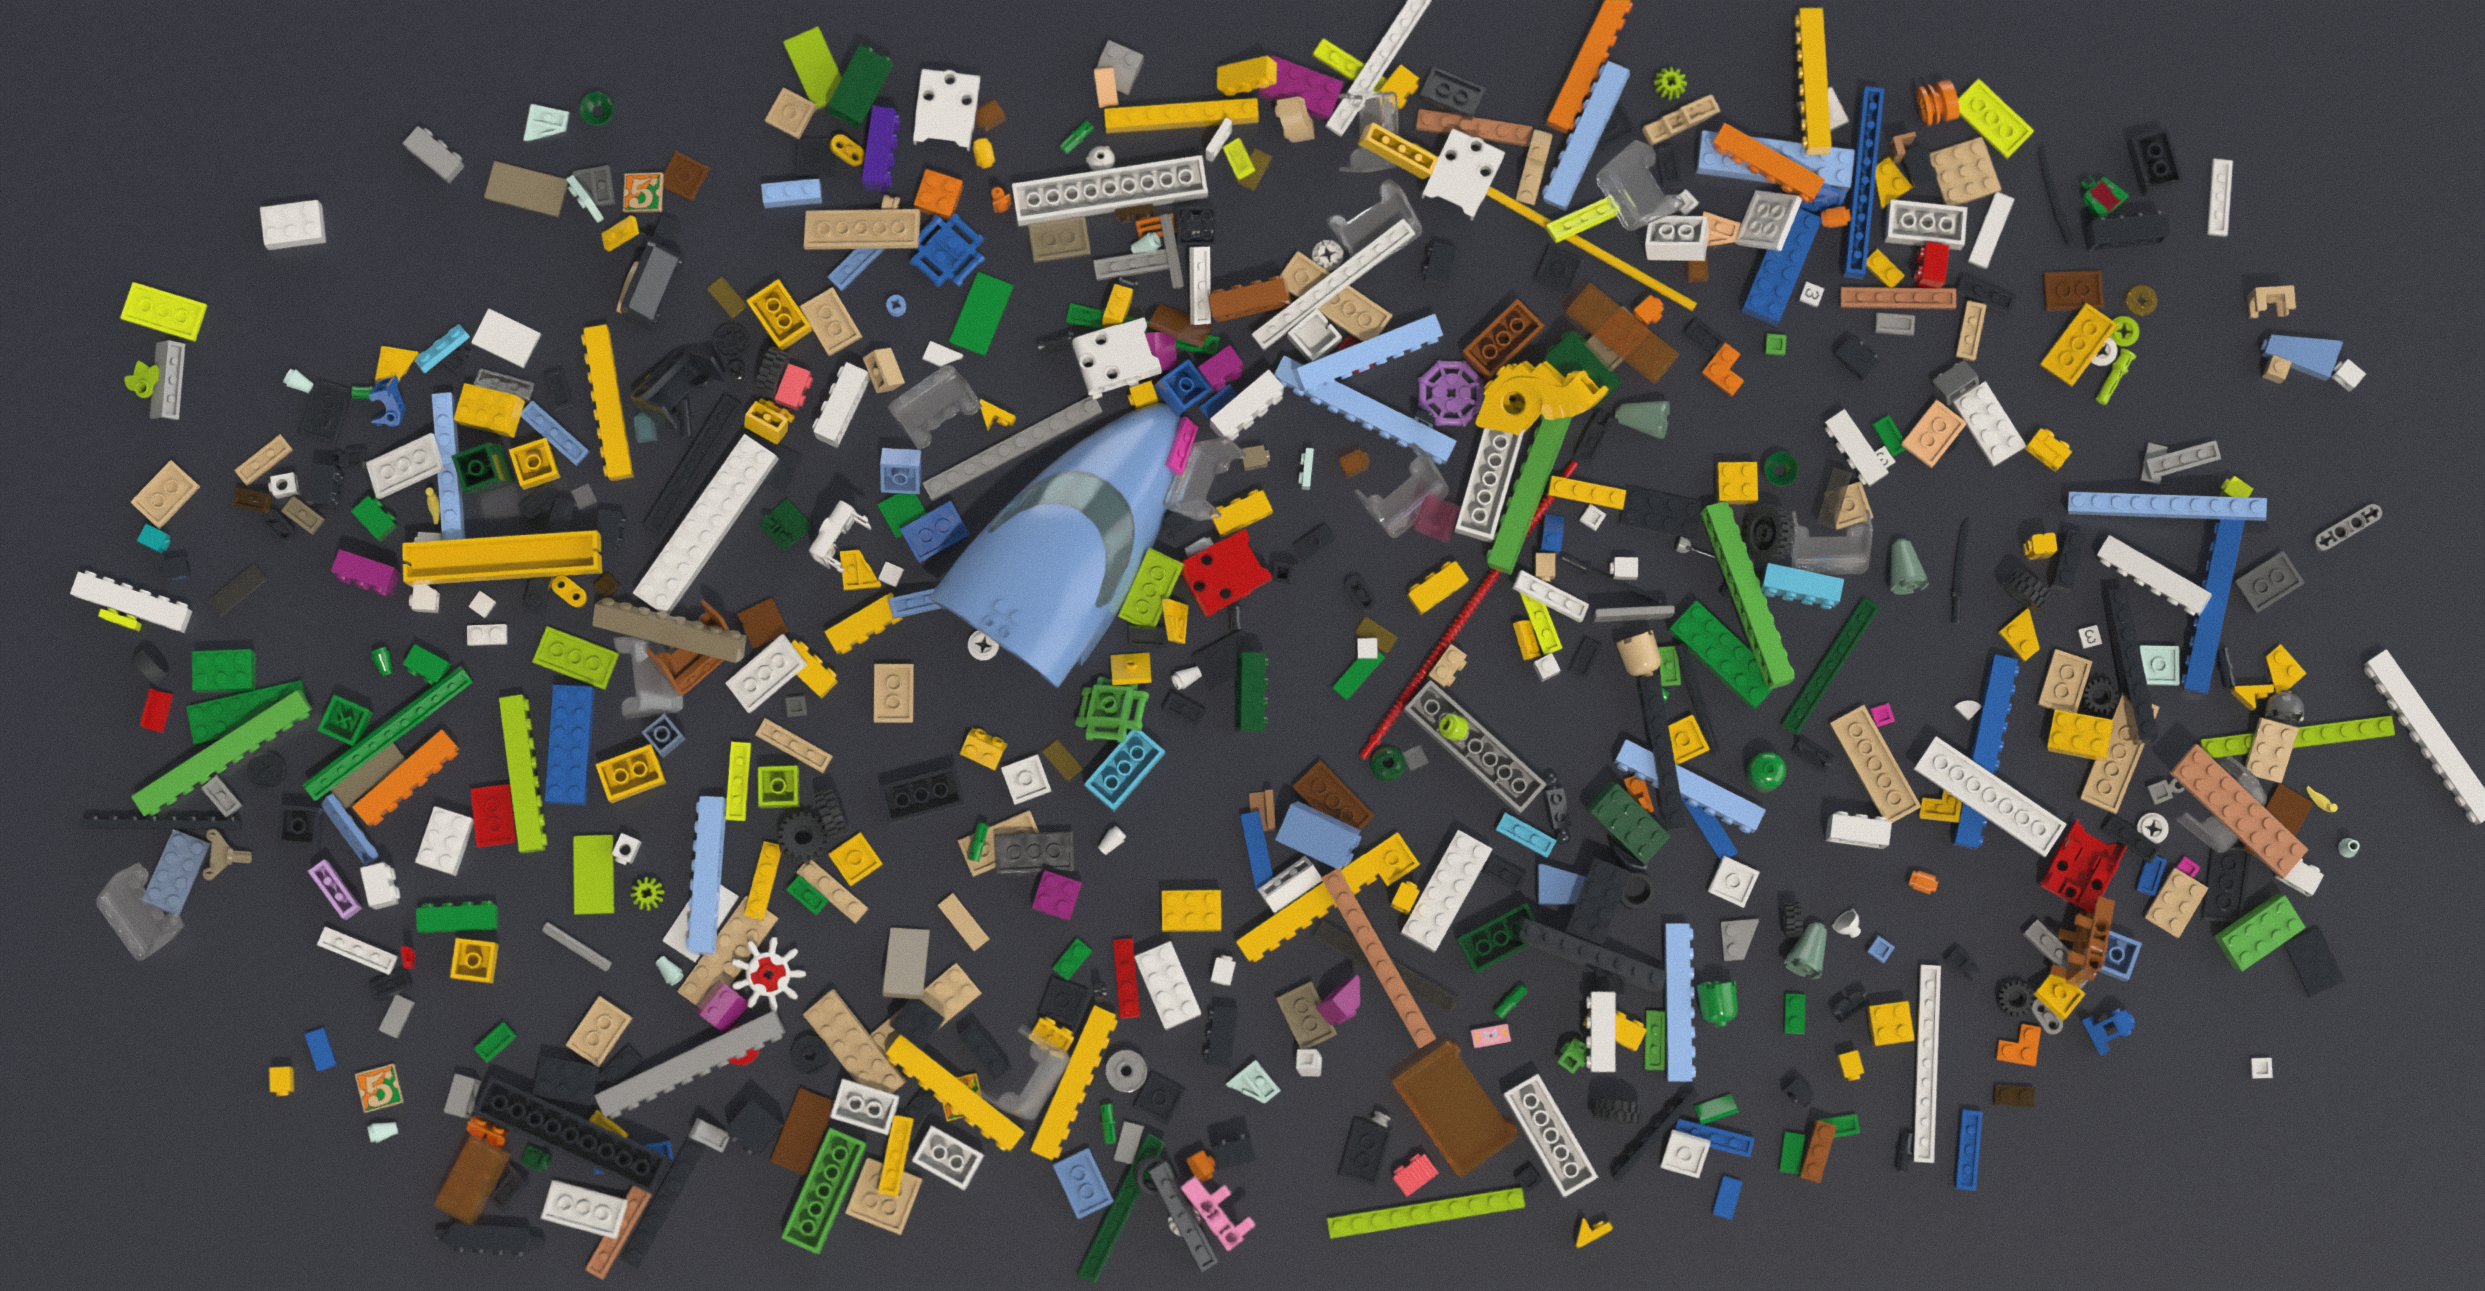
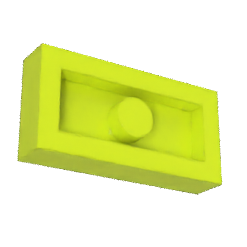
(1239, 158)
(127, 621)

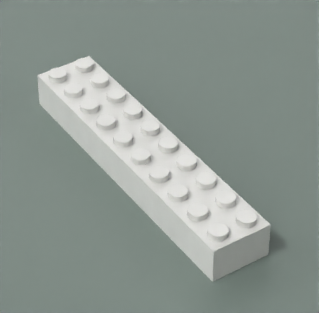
(1110, 190)
(706, 525)

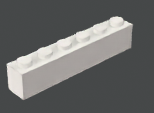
(2153, 575)
(131, 602)

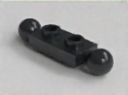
(1557, 808)

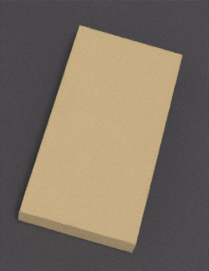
(1019, 824)

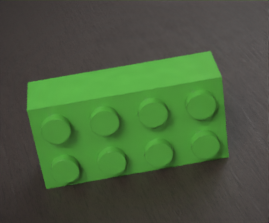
(2259, 932)

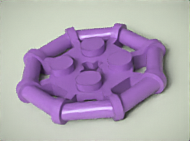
(1451, 381)

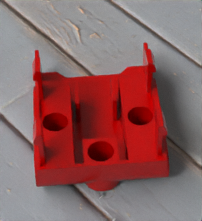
(1231, 569)
(2084, 861)

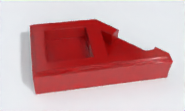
(408, 957)

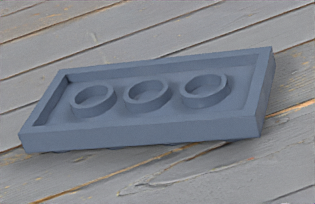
(176, 872)

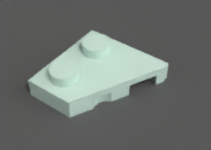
(545, 122)
(584, 199)
(1255, 1083)

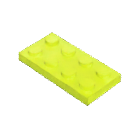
(1993, 119)
(163, 311)

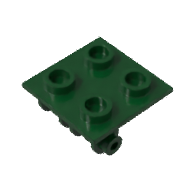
(785, 525)

